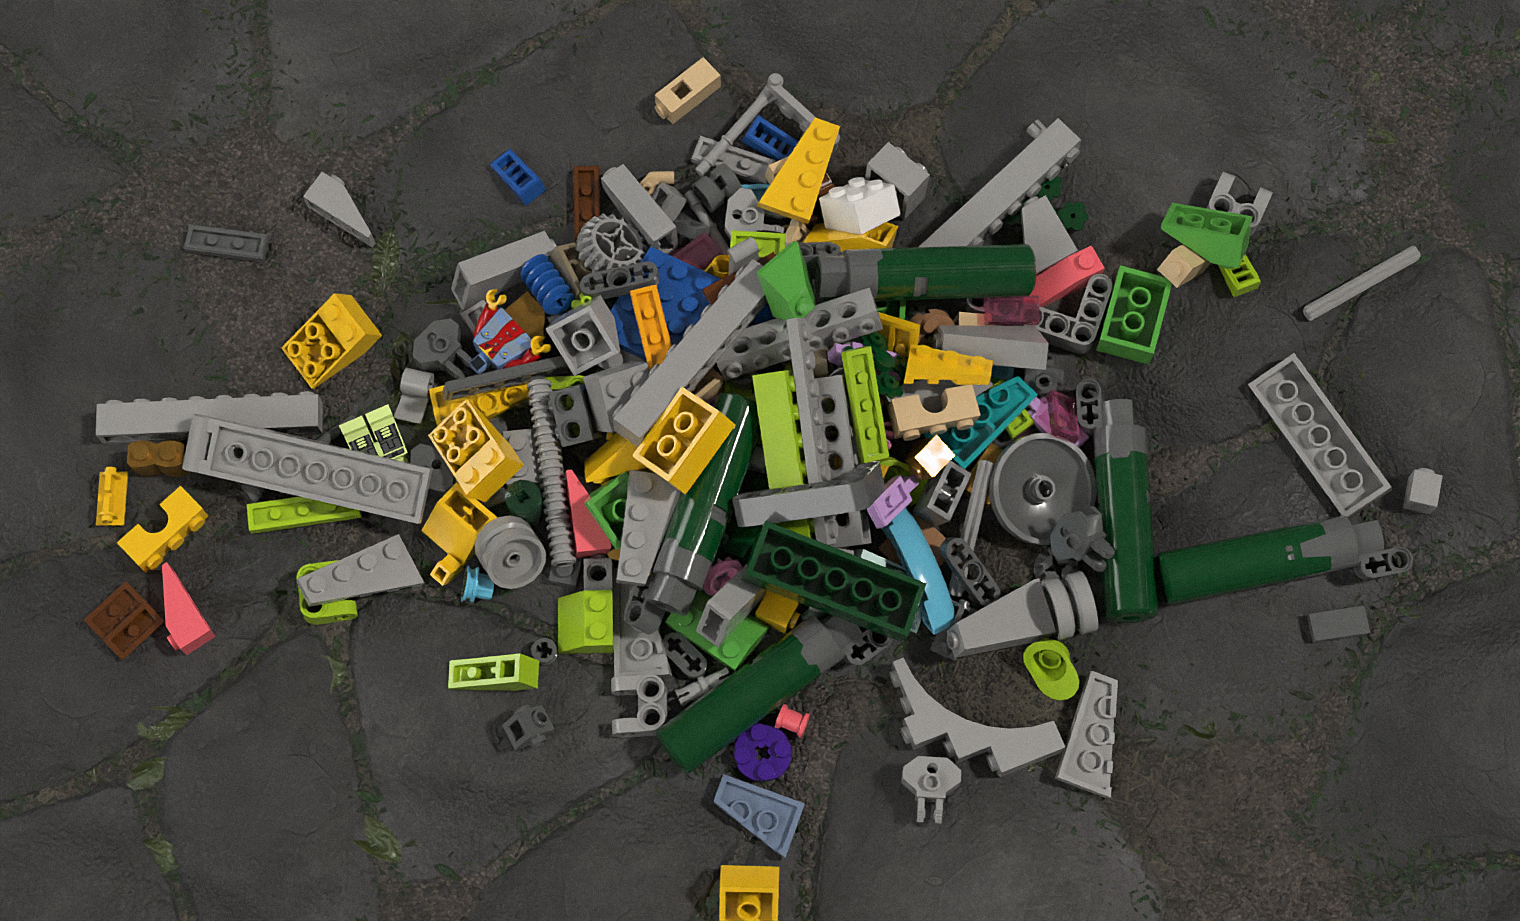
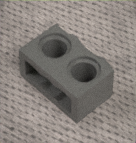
(566, 417)

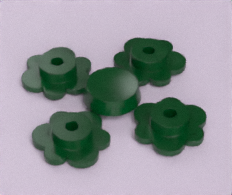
(1076, 209)
(885, 363)

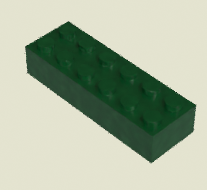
(834, 581)

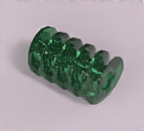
(525, 501)

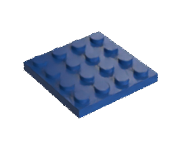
(680, 299)

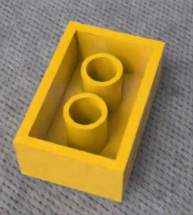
(683, 440)

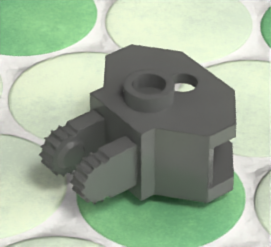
(441, 349)
(442, 478)
(1082, 538)

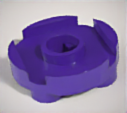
(761, 737)

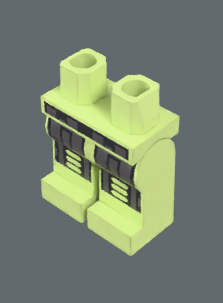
(386, 432)

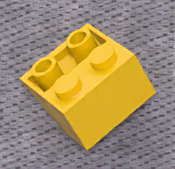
(457, 523)

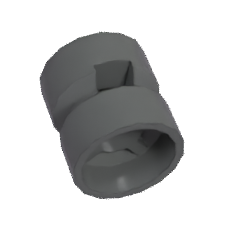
(708, 190)

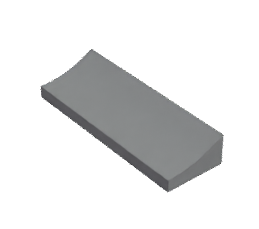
(1320, 436)

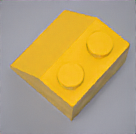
(749, 893)

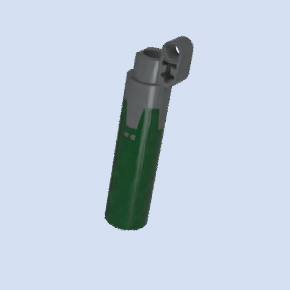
(1275, 558)

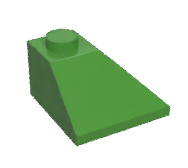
(788, 284)

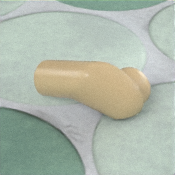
(653, 179)

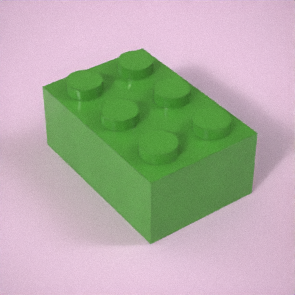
(1134, 315)

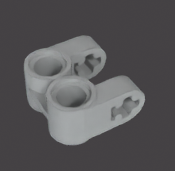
(1222, 199)
(646, 705)

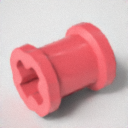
(792, 720)

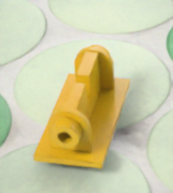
(111, 498)

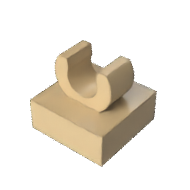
(796, 231)

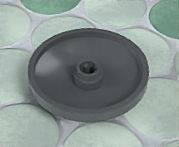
(1039, 483)

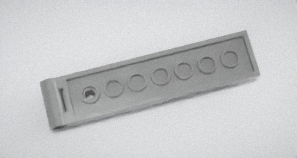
(307, 468)

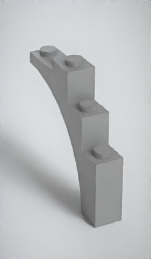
(930, 722)

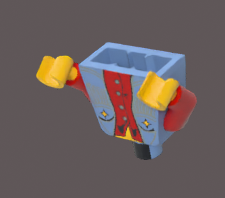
(501, 340)

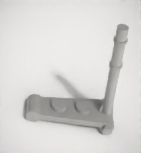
(771, 93)
(739, 254)

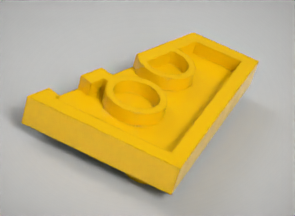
(946, 365)

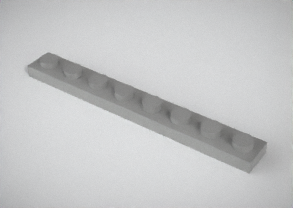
(810, 418)

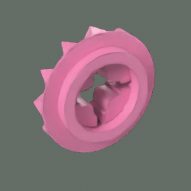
(729, 566)

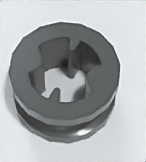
(552, 647)

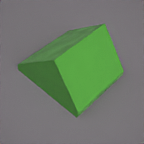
(608, 507)

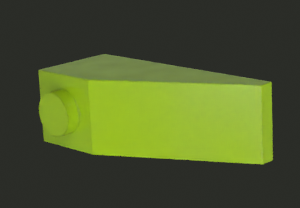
(494, 673)

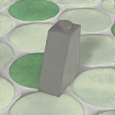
(1045, 233)

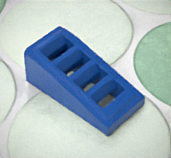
(768, 129)
(529, 188)

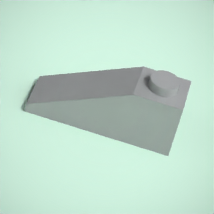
(331, 200)

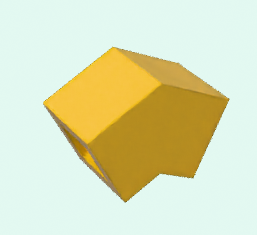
(446, 570)

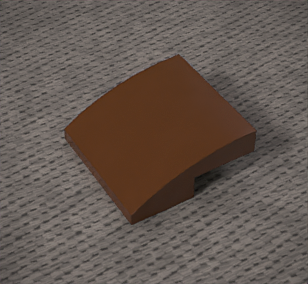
(124, 620)

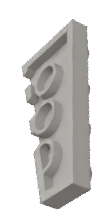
(646, 519)
(369, 571)
(634, 650)
(1088, 748)

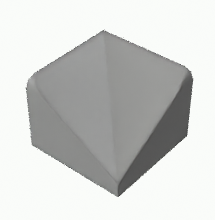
(669, 200)

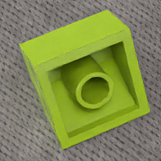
(586, 622)

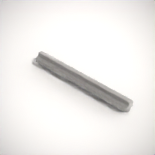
(1361, 283)
(973, 518)

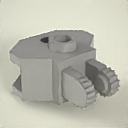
(745, 204)
(931, 786)

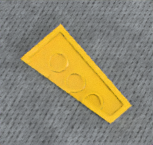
(801, 176)
(488, 403)

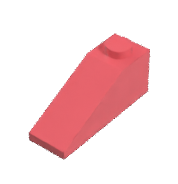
(1067, 276)
(586, 532)
(182, 617)

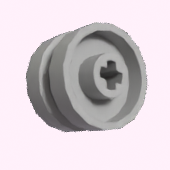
(510, 552)
(1071, 605)

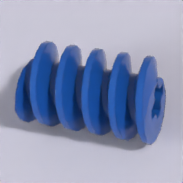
(546, 285)

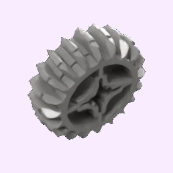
(610, 244)

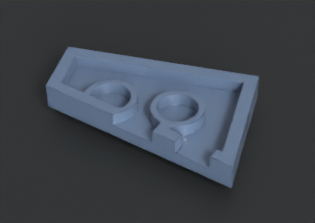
(761, 811)

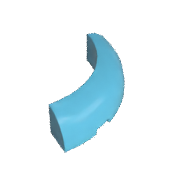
(921, 564)

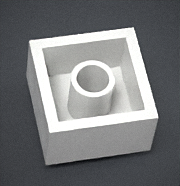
(859, 205)

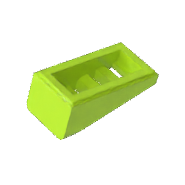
(1239, 288)

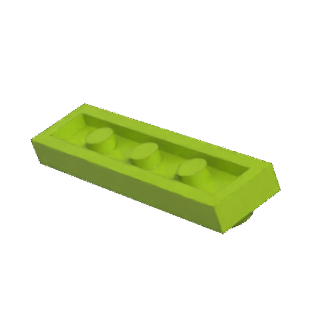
(865, 404)
(295, 513)

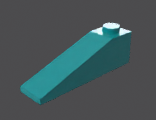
(997, 411)

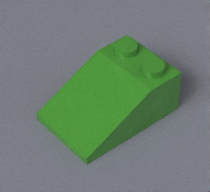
(1210, 233)

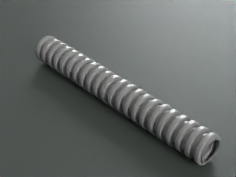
(551, 474)

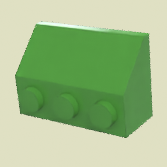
(735, 648)

